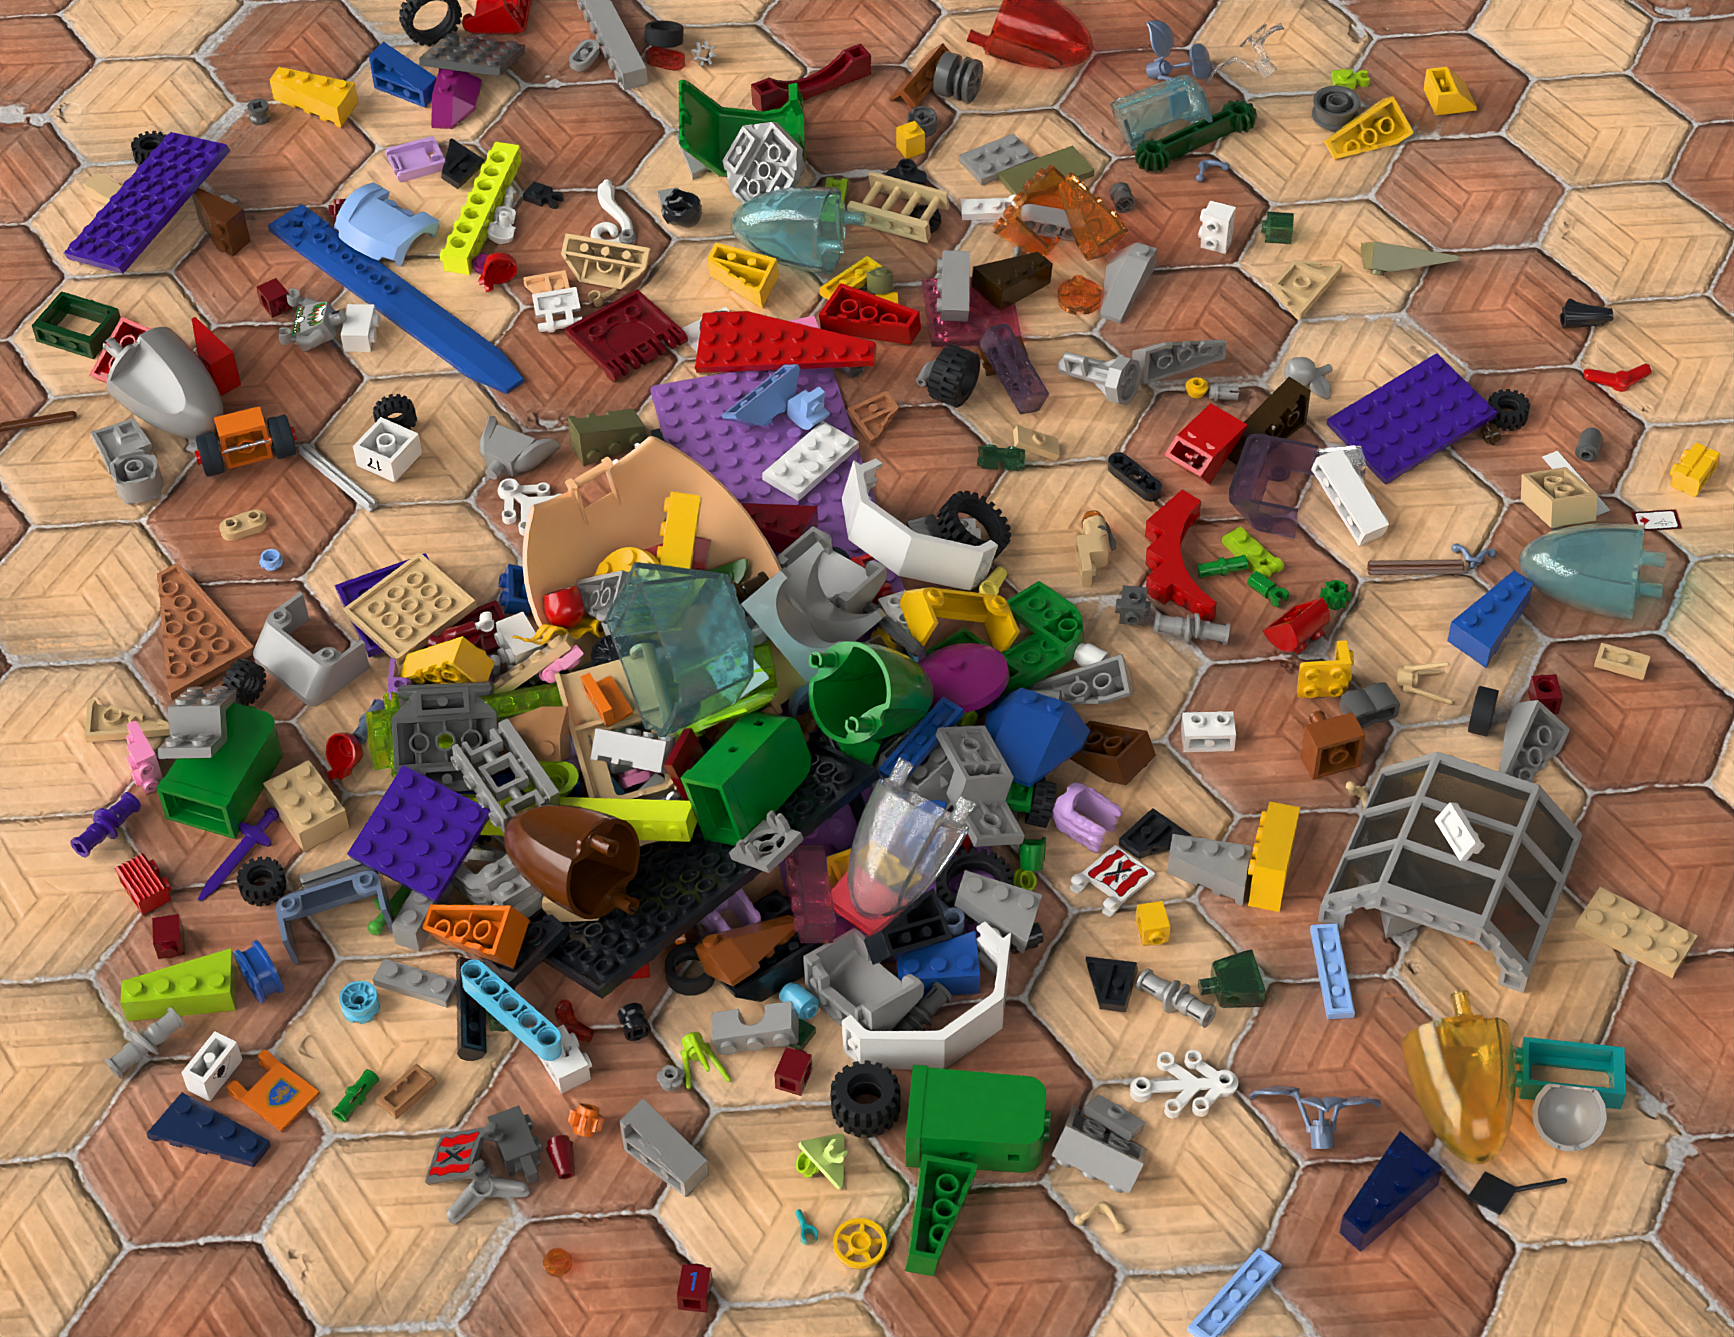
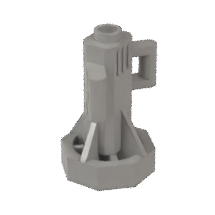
(1115, 378)

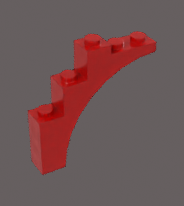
(1169, 576)

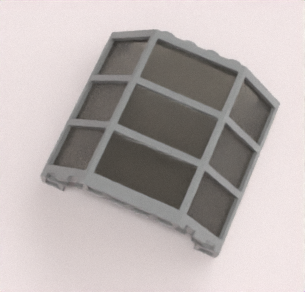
(1410, 870)

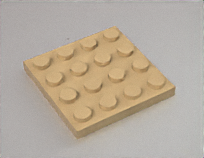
(409, 607)

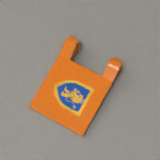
(277, 1095)

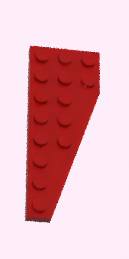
(761, 343)

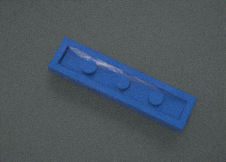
(923, 737)

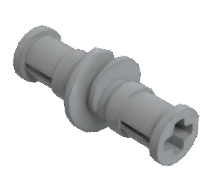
(1191, 628)
(1176, 998)
(144, 1042)

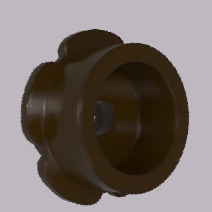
(1490, 434)

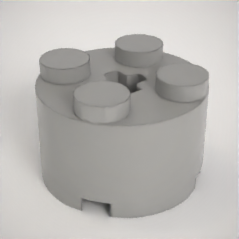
(136, 476)

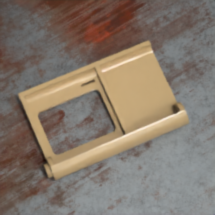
(584, 721)

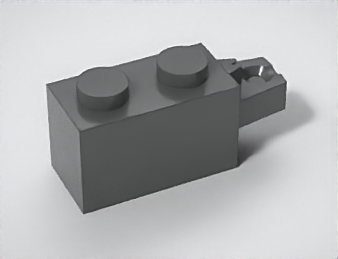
(518, 1147)

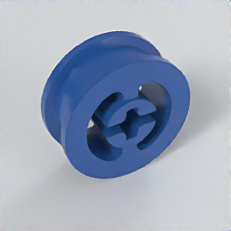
(258, 971)

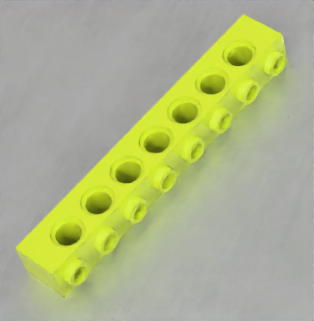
(474, 220)

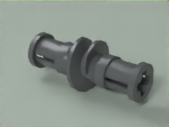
(924, 1009)

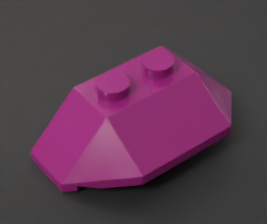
(453, 97)

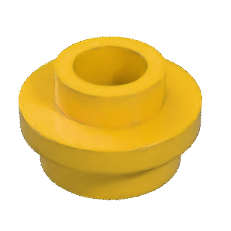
(1196, 387)

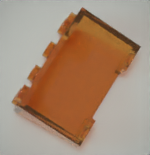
(1042, 192)

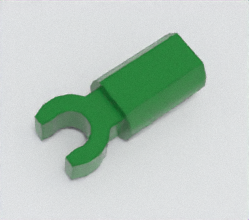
(1267, 588)

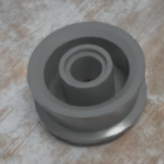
(1335, 107)

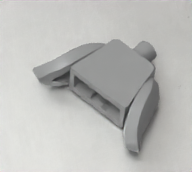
(512, 451)

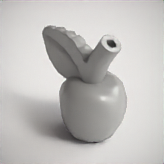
(1304, 371)

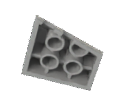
(1098, 1153)

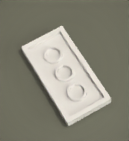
(810, 460)

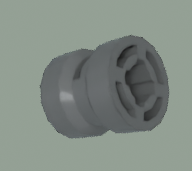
(1122, 198)

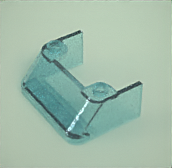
(1159, 106)

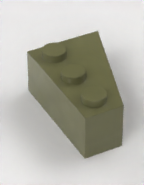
(605, 435)

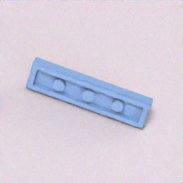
(1332, 971)
(1235, 1296)

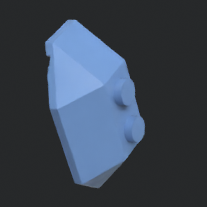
(766, 399)

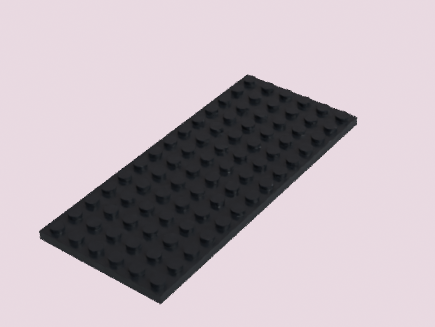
(690, 879)

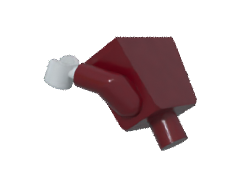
(469, 632)

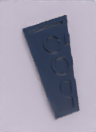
(208, 1131)

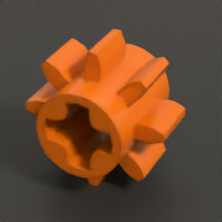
(586, 1120)

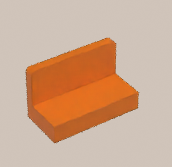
(606, 699)

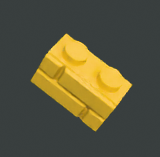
(1694, 469)

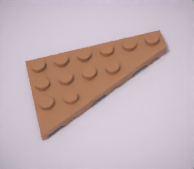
(195, 633)

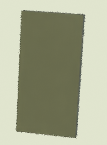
(1065, 161)

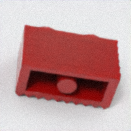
(143, 884)

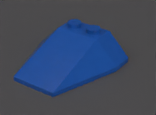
(1034, 733)

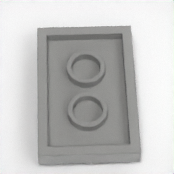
(995, 157)

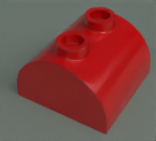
(1298, 625)

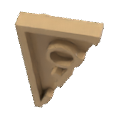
(110, 723)

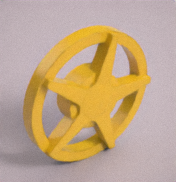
(859, 1243)

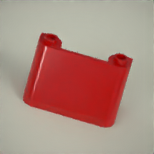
(498, 17)

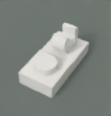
(1459, 832)

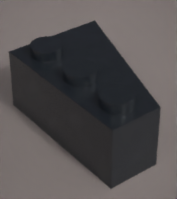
(909, 930)

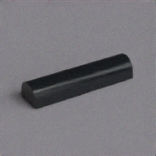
(470, 1021)

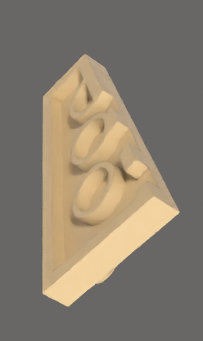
(534, 664)

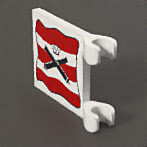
(1116, 876)

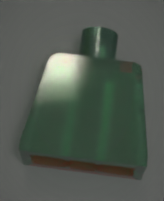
(1235, 981)

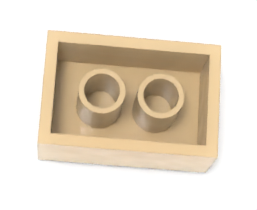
(1559, 497)
(306, 806)

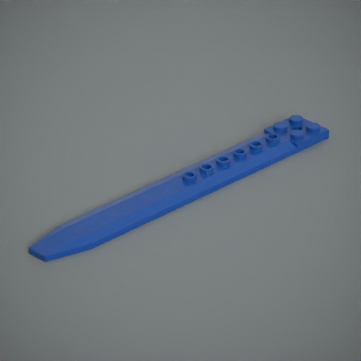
(396, 300)

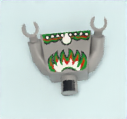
(314, 322)

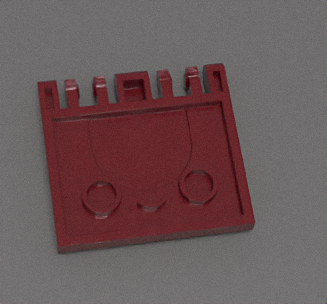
(623, 331)

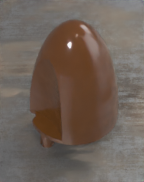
(575, 857)

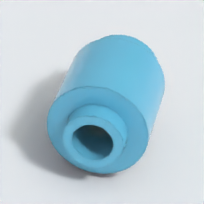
(803, 1000)

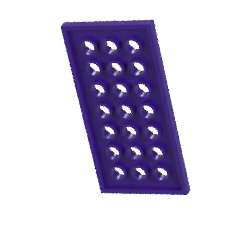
(146, 202)

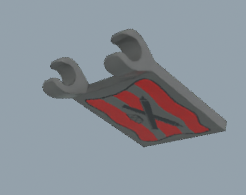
(458, 1155)

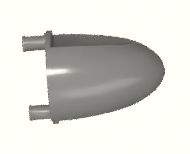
(164, 383)

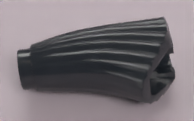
(1582, 315)

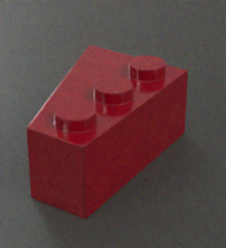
(782, 523)

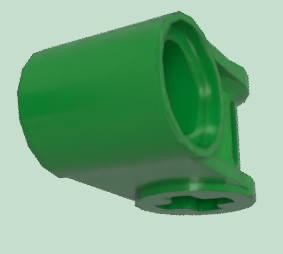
(1032, 854)

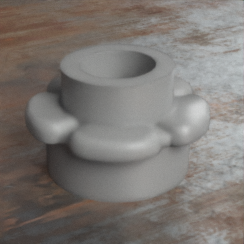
(673, 1083)

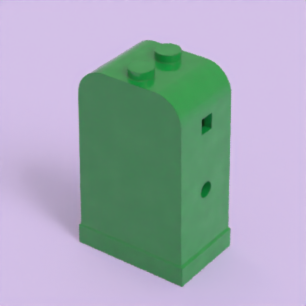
(747, 775)
(223, 789)
(977, 1119)

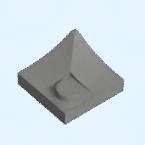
(119, 438)

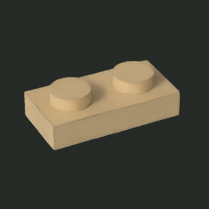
(1622, 661)

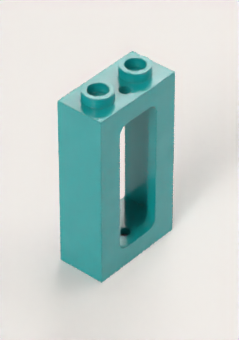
(1571, 1056)

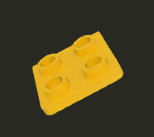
(1326, 677)

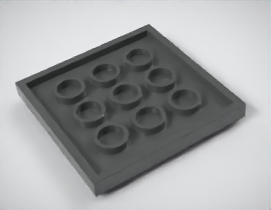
(472, 54)

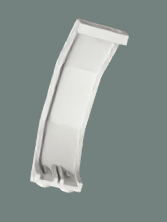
(901, 548)
(952, 1042)

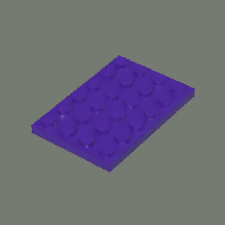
(1411, 418)

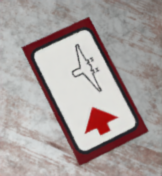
(1657, 519)

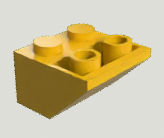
(1447, 92)

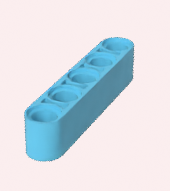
(515, 1020)

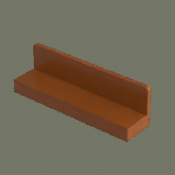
(921, 78)

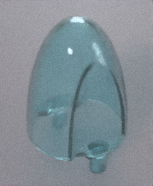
(796, 226)
(1593, 567)

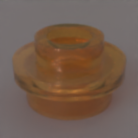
(556, 1255)

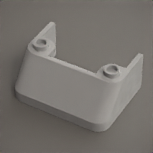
(305, 674)

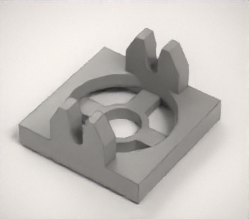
(749, 849)

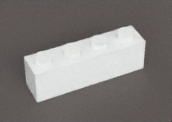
(1350, 496)

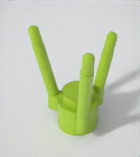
(697, 1049)

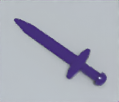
(252, 836)

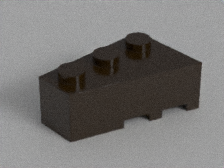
(1011, 278)

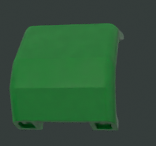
(710, 129)

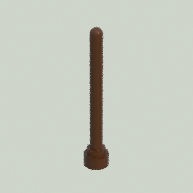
(37, 421)

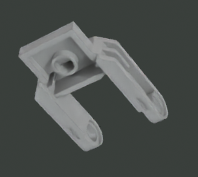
(495, 883)

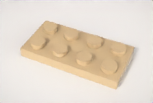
(1636, 932)

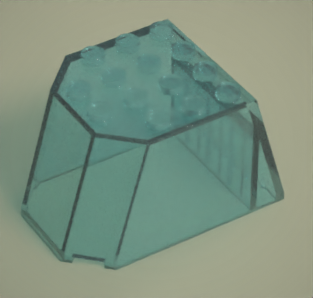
(680, 644)

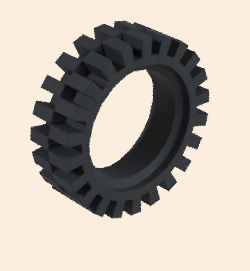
(981, 511)

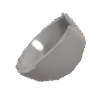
(1569, 1116)

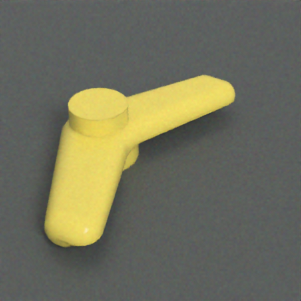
(993, 581)

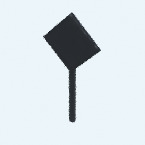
(1496, 1193)

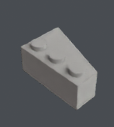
(1211, 864)
(999, 905)

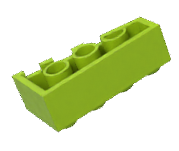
(187, 987)

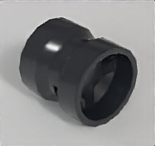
(634, 1022)

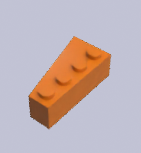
(482, 930)

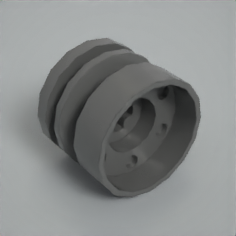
(958, 77)

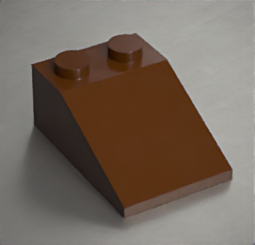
(222, 222)
(1115, 752)

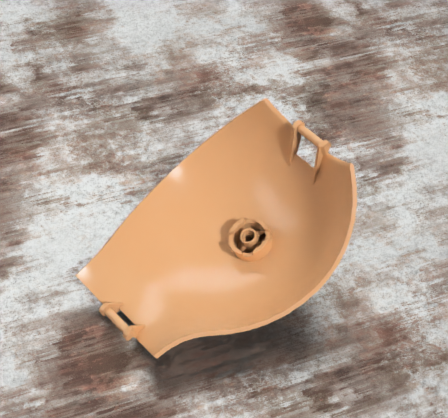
(570, 541)

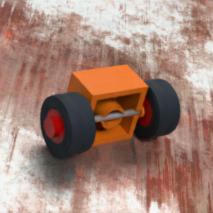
(244, 440)

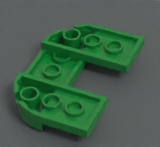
(1055, 636)

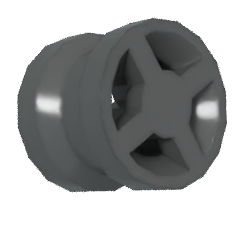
(259, 111)

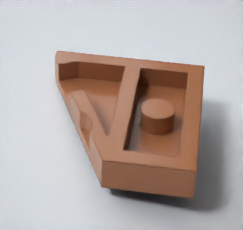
(873, 415)

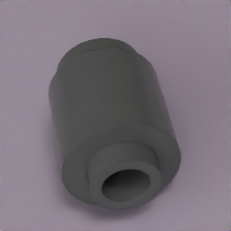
(1589, 444)

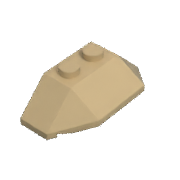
(604, 261)

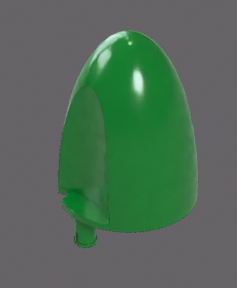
(867, 692)

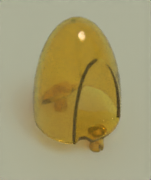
(1464, 1080)

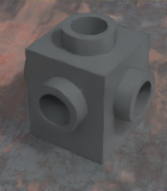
(1132, 610)

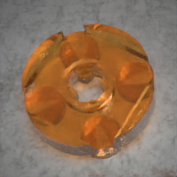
(1079, 285)

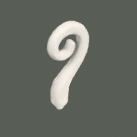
(606, 198)

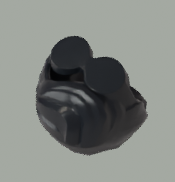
(685, 212)

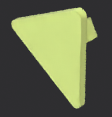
(828, 1156)

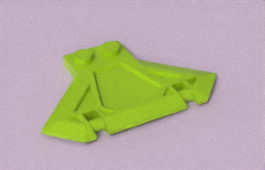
(742, 707)

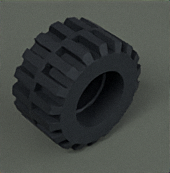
(954, 375)
(865, 1117)

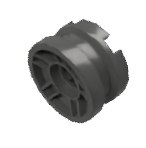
(925, 118)

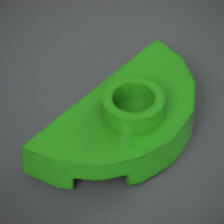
(735, 570)

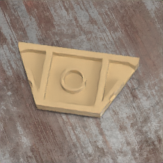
(1303, 284)

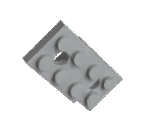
(197, 723)
(984, 779)

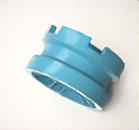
(359, 992)

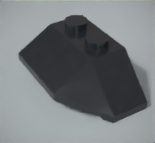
(774, 972)

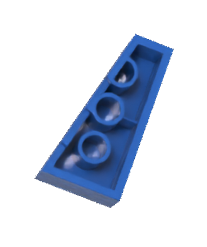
(1490, 618)

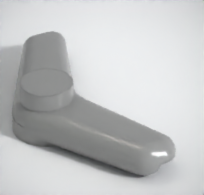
(479, 1190)

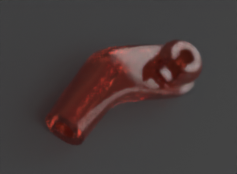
(566, 1017)

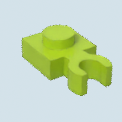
(1349, 79)

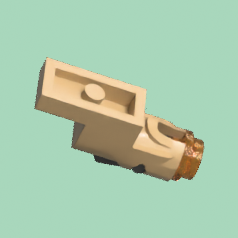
(1094, 546)

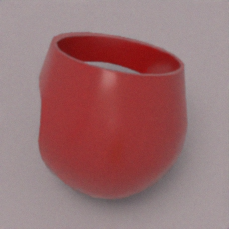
(564, 607)

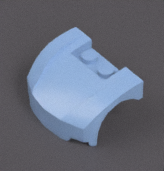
(379, 225)

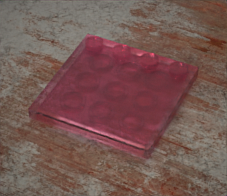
(960, 333)

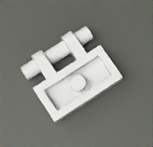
(555, 303)

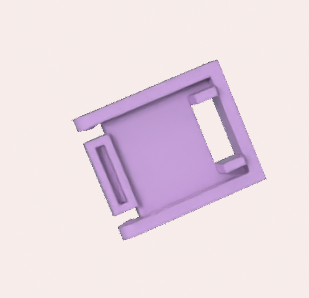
(412, 161)

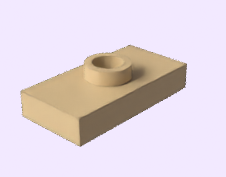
(1036, 442)

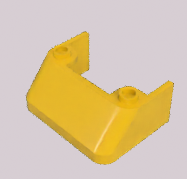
(925, 604)

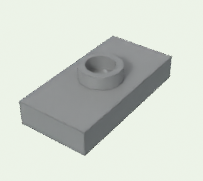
(1114, 1117)

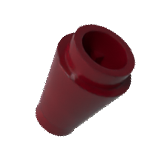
(561, 1155)

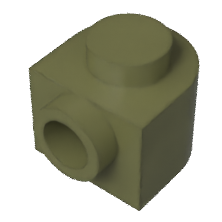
(880, 280)

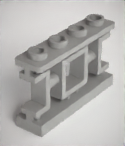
(521, 763)

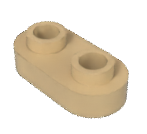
(243, 525)

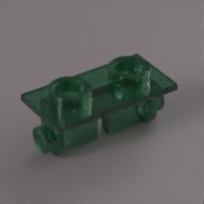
(991, 455)

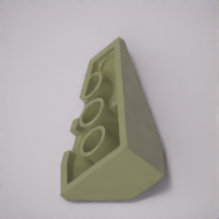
(1388, 257)

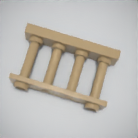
(901, 223)

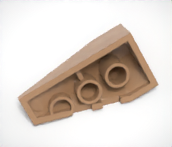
(544, 732)

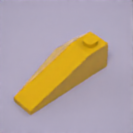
(1373, 129)

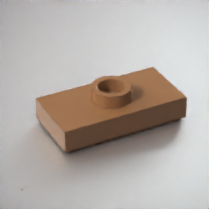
(406, 1091)

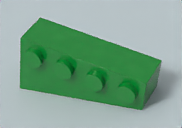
(938, 1201)

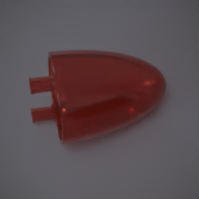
(1036, 35)

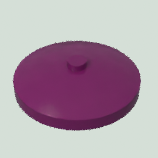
(966, 674)

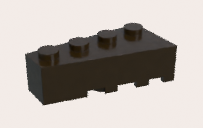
(1278, 415)

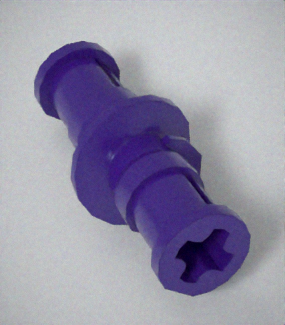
(105, 824)

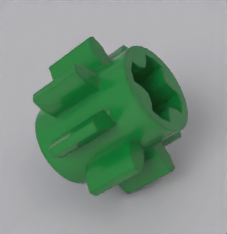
(1336, 594)

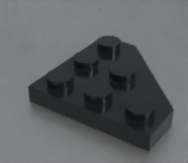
(537, 944)

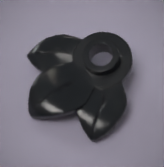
(908, 171)

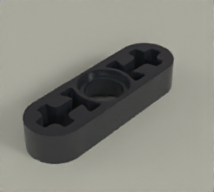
(1139, 485)

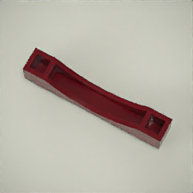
(845, 68)

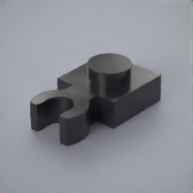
(541, 194)

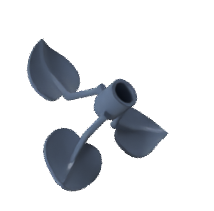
(1161, 41)
(1321, 1130)

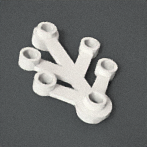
(511, 490)
(1187, 1084)

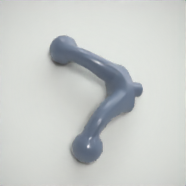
(1206, 164)
(1473, 560)

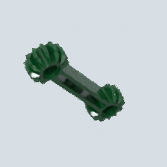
(1157, 154)

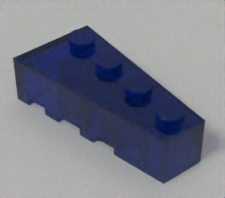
(1390, 1191)

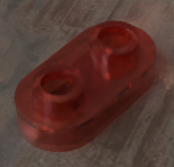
(665, 58)

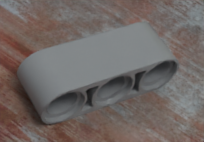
(1047, 221)

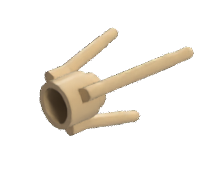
(1409, 675)

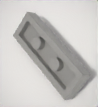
(415, 982)

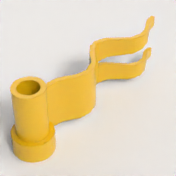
(588, 624)

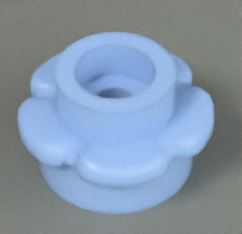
(271, 560)

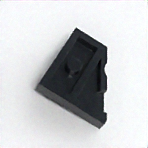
(460, 164)
(1112, 982)

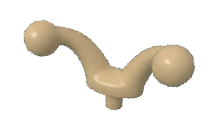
(1357, 790)
(1102, 1208)

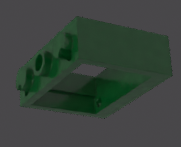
(49, 333)

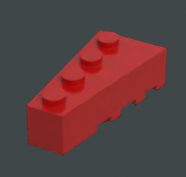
(869, 316)

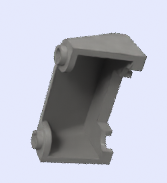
(841, 579)
(849, 984)

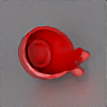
(497, 270)
(342, 754)

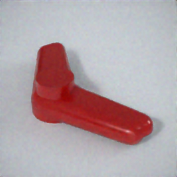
(1620, 380)

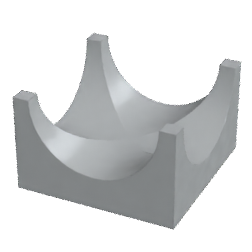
(800, 615)

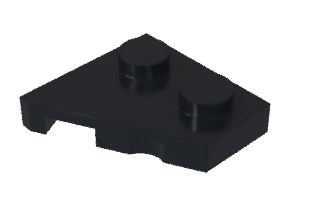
(1150, 835)

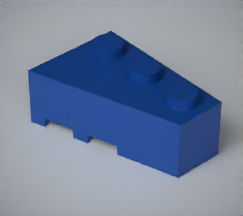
(401, 76)
(948, 963)

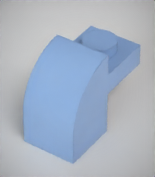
(807, 408)

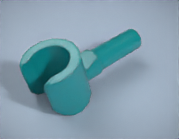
(805, 1228)

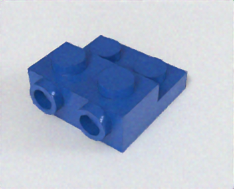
(514, 593)

